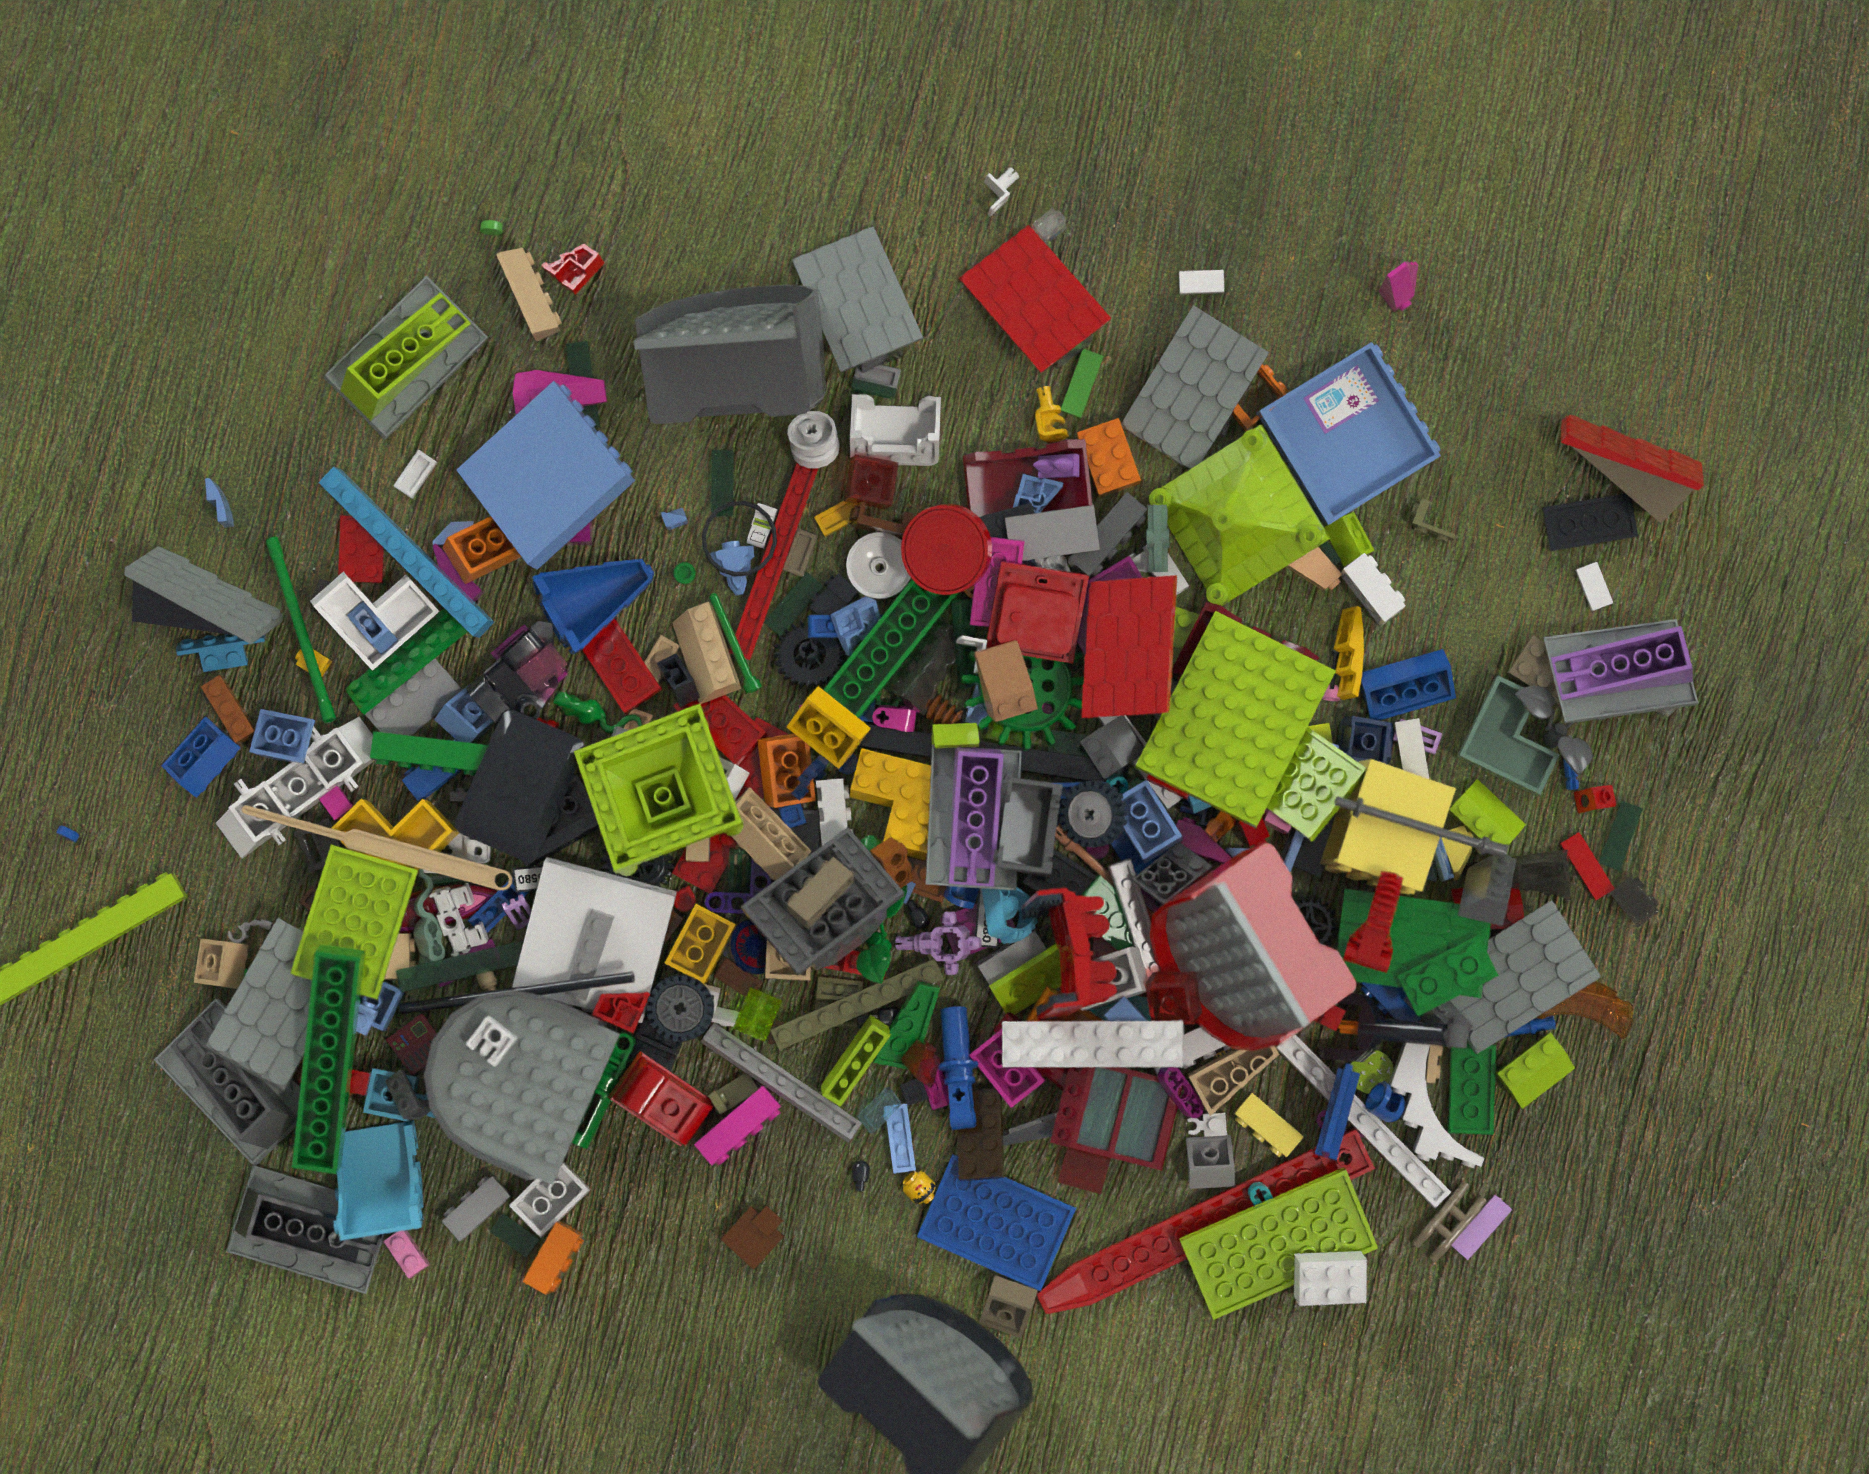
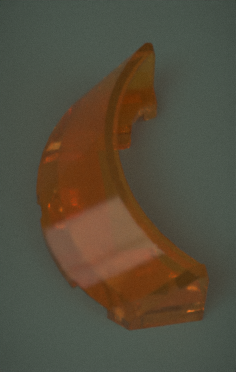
(1598, 1004)

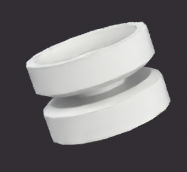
(813, 439)

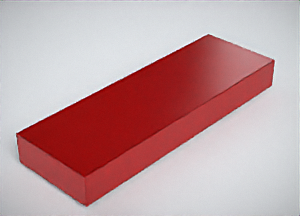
(1587, 866)

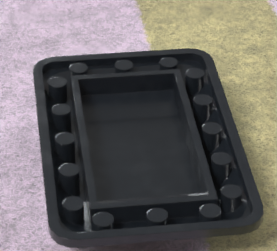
(519, 786)

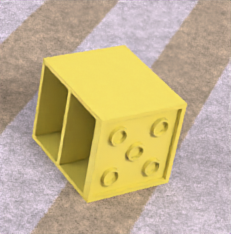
(1380, 845)

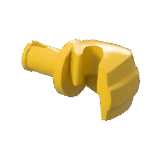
(1047, 416)

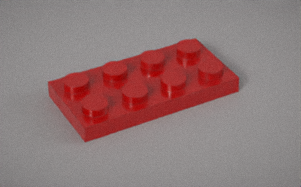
(621, 667)
(730, 727)

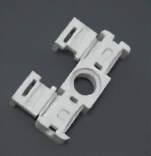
(445, 903)

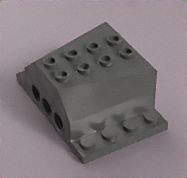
(843, 924)

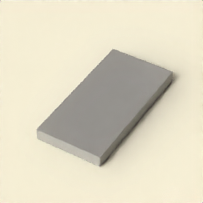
(1055, 532)

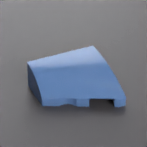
(855, 622)

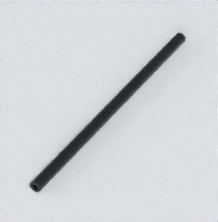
(538, 989)

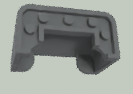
(1028, 826)

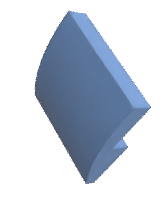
(217, 499)
(1442, 862)

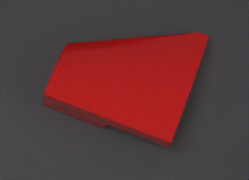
(575, 267)

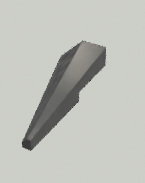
(1031, 1130)

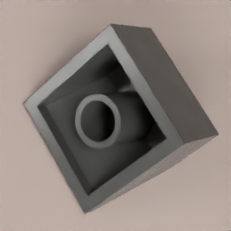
(1113, 746)

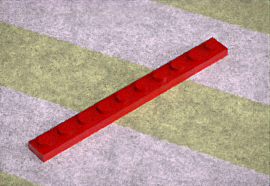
(769, 576)

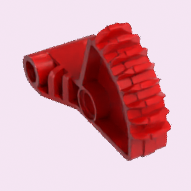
(1371, 942)

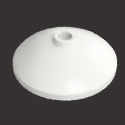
(875, 550)

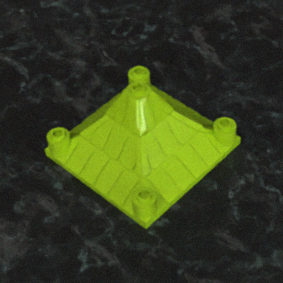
(1240, 516)
(658, 789)

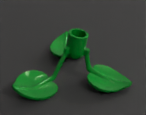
(876, 960)

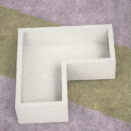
(401, 609)

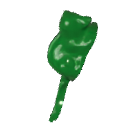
(588, 711)

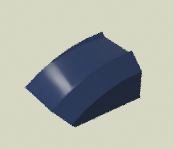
(1366, 739)

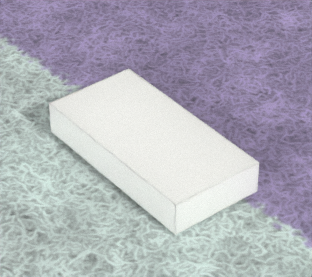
(1201, 282)
(415, 474)
(1594, 586)

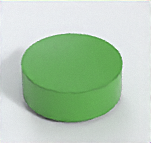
(491, 227)

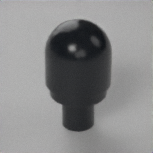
(918, 915)
(860, 1174)

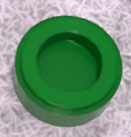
(684, 573)

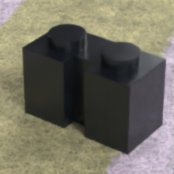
(836, 596)
(678, 680)

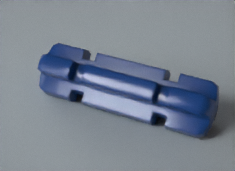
(1571, 783)

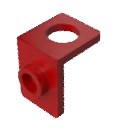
(1599, 798)

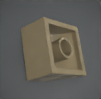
(1008, 1306)

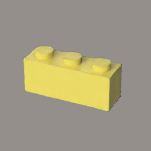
(1267, 1126)

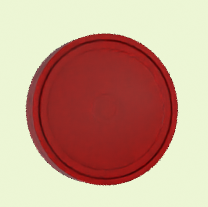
(946, 549)

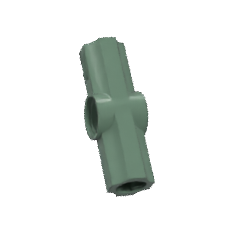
(1157, 538)

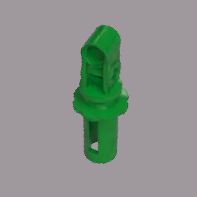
(605, 1086)

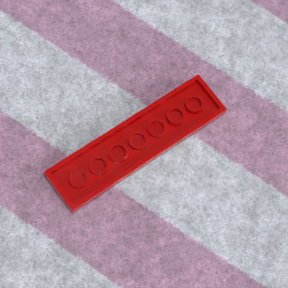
(707, 874)

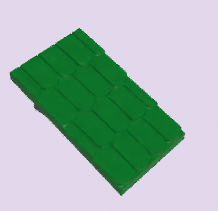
(1417, 934)

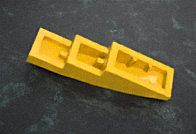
(1350, 646)

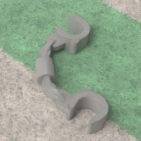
(264, 924)

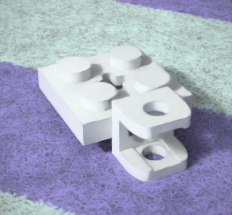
(468, 849)

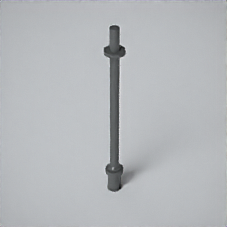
(1482, 845)

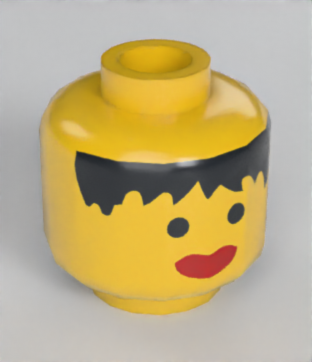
(919, 1187)

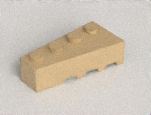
(1227, 1074)

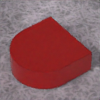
(685, 899)

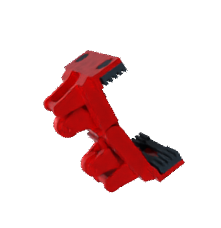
(1074, 922)

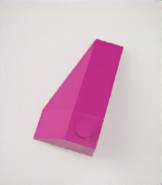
(531, 383)

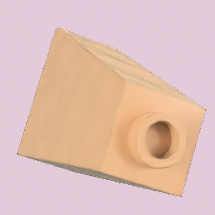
(1317, 570)

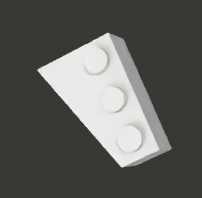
(832, 807)

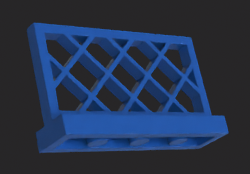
(1337, 1113)

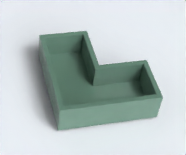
(1498, 748)

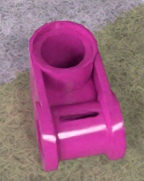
(899, 718)

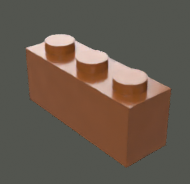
(229, 709)

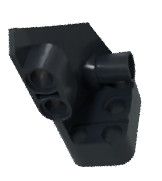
(502, 688)

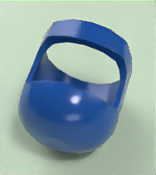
(966, 893)
(1385, 1103)

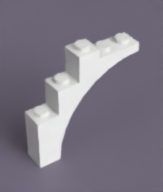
(1432, 1137)

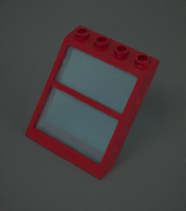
(1116, 1115)

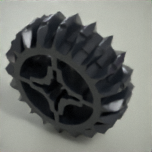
(1322, 926)

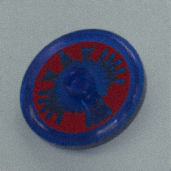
(748, 948)

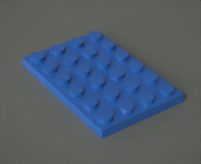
(997, 1225)

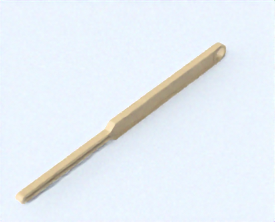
(395, 850)

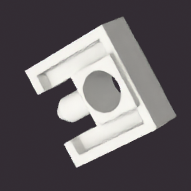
(484, 1031)

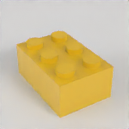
(828, 727)
(700, 944)

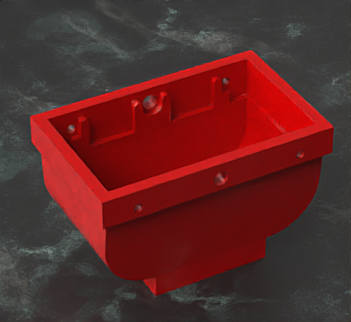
(661, 1099)

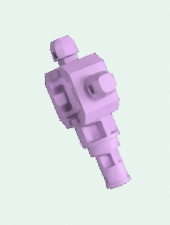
(931, 943)

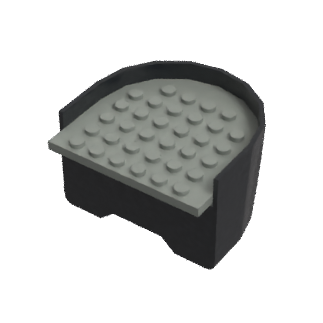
(929, 1383)

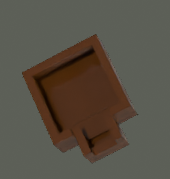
(754, 1235)

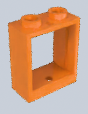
(1277, 387)

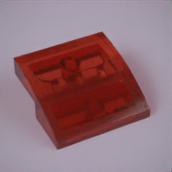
(1084, 1170)

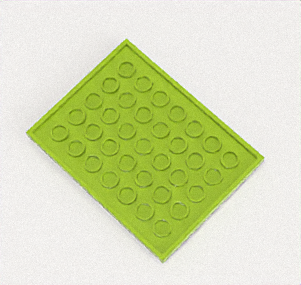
(1235, 719)

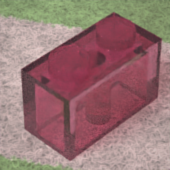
(542, 667)

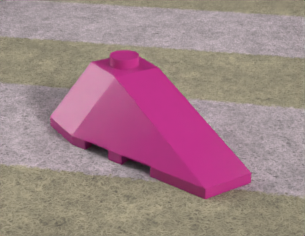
(1399, 286)

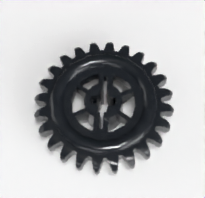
(805, 675)
(655, 877)

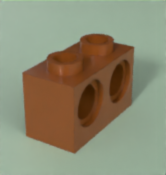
(894, 860)

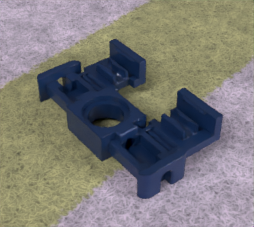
(815, 772)

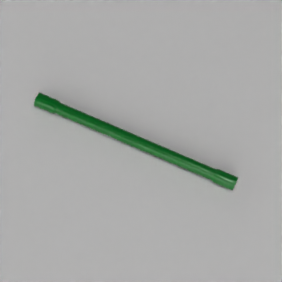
(324, 703)

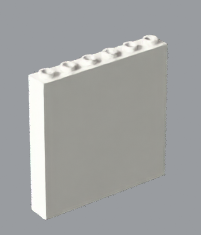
(561, 917)

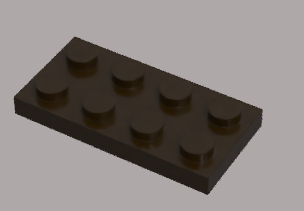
(982, 1146)

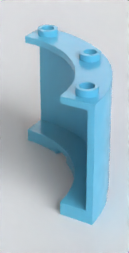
(379, 1181)

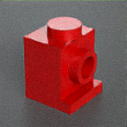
(1331, 1018)

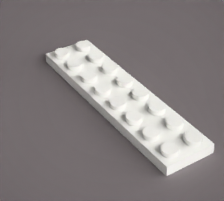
(1093, 1044)

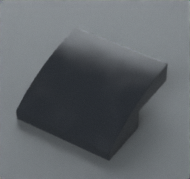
(655, 1046)

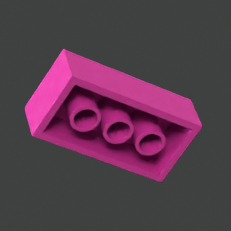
(738, 1125)

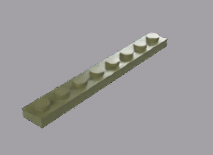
(855, 1004)

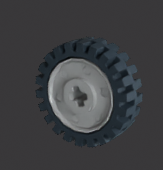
(1093, 828)

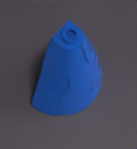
(589, 597)

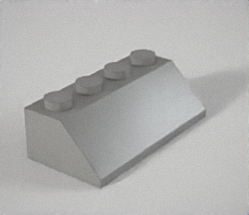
(415, 701)

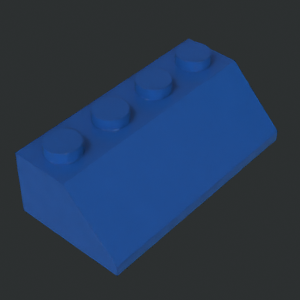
(1407, 685)

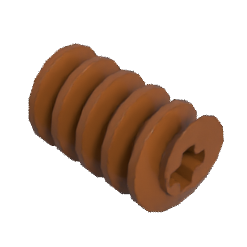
(941, 713)

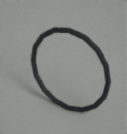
(743, 573)

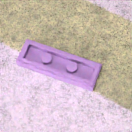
(1481, 1227)

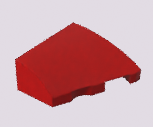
(621, 1009)

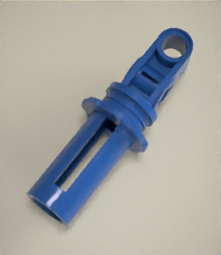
(958, 1066)

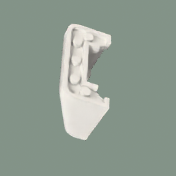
(896, 432)

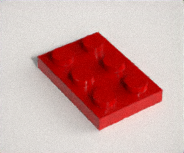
(359, 553)

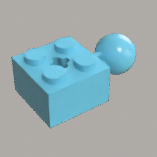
(377, 1100)

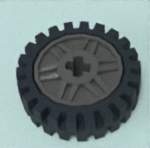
(688, 1024)

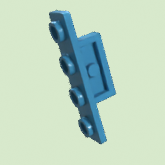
(217, 651)

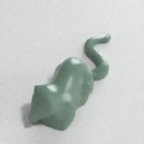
(427, 930)

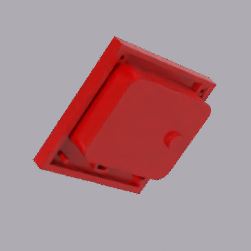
(1036, 613)

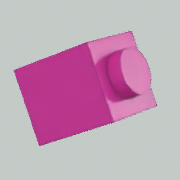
(336, 803)

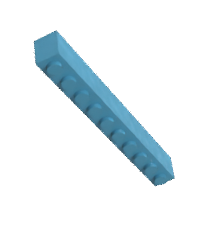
(406, 552)

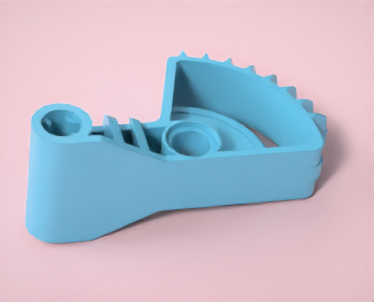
(1002, 906)

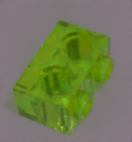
(757, 1014)

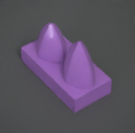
(1057, 466)

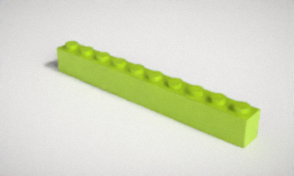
(89, 936)

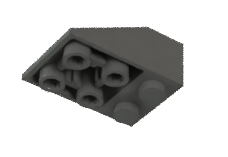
(1172, 873)

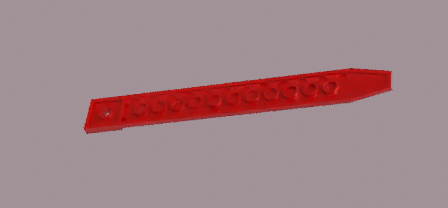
(1159, 1244)

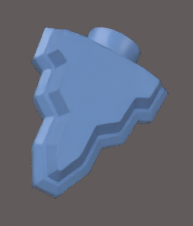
(736, 559)

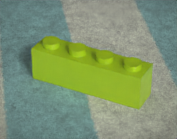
(855, 1060)

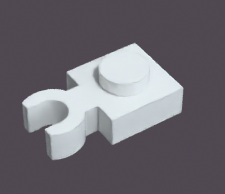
(1212, 1125)

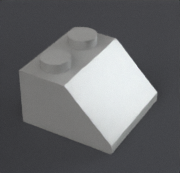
(1210, 1162)

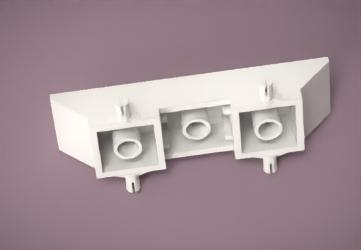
(298, 786)

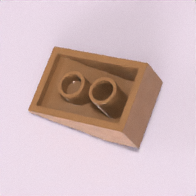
(1005, 681)

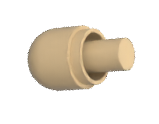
(487, 981)

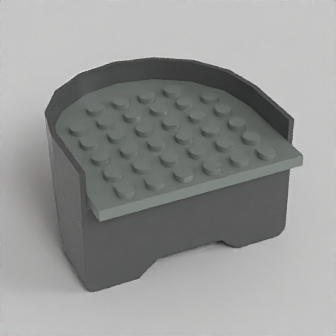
(733, 354)
(535, 1097)

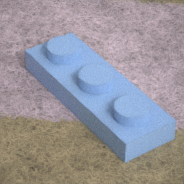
(901, 1141)

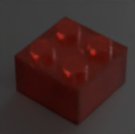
(871, 481)
(1173, 997)

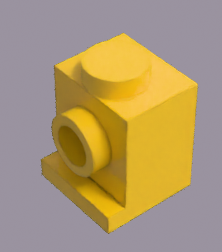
(322, 661)

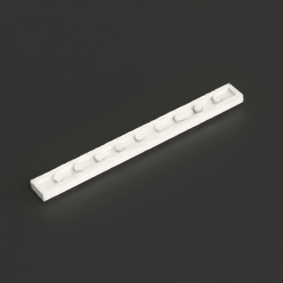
(1367, 1124)

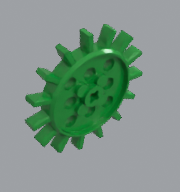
(1036, 720)

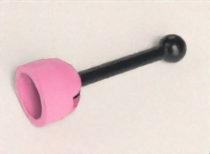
(1332, 690)

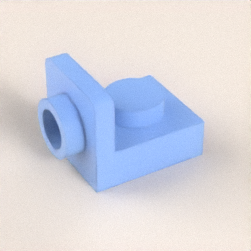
(366, 1017)

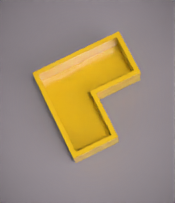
(904, 788)
(420, 827)

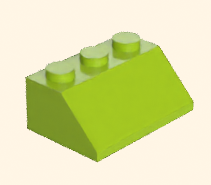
(1486, 815)
(1535, 1070)

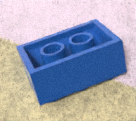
(201, 757)

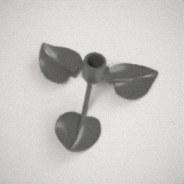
(1540, 703)

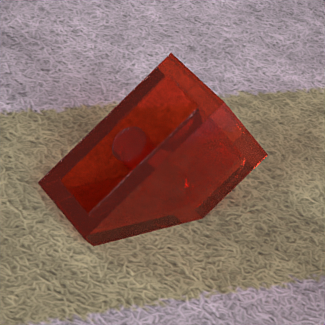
(922, 1062)

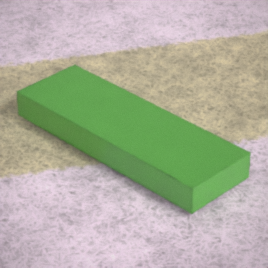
(1081, 383)

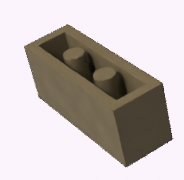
(820, 892)

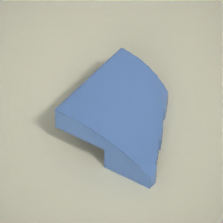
(1037, 492)

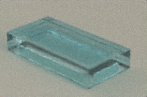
(879, 1110)

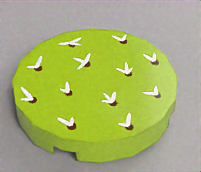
(1373, 1071)

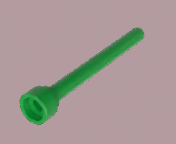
(751, 684)

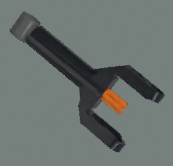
(1374, 1029)

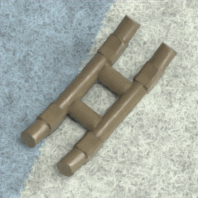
(1435, 1223)

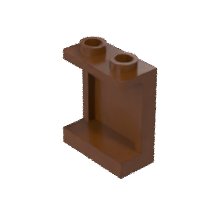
(875, 525)

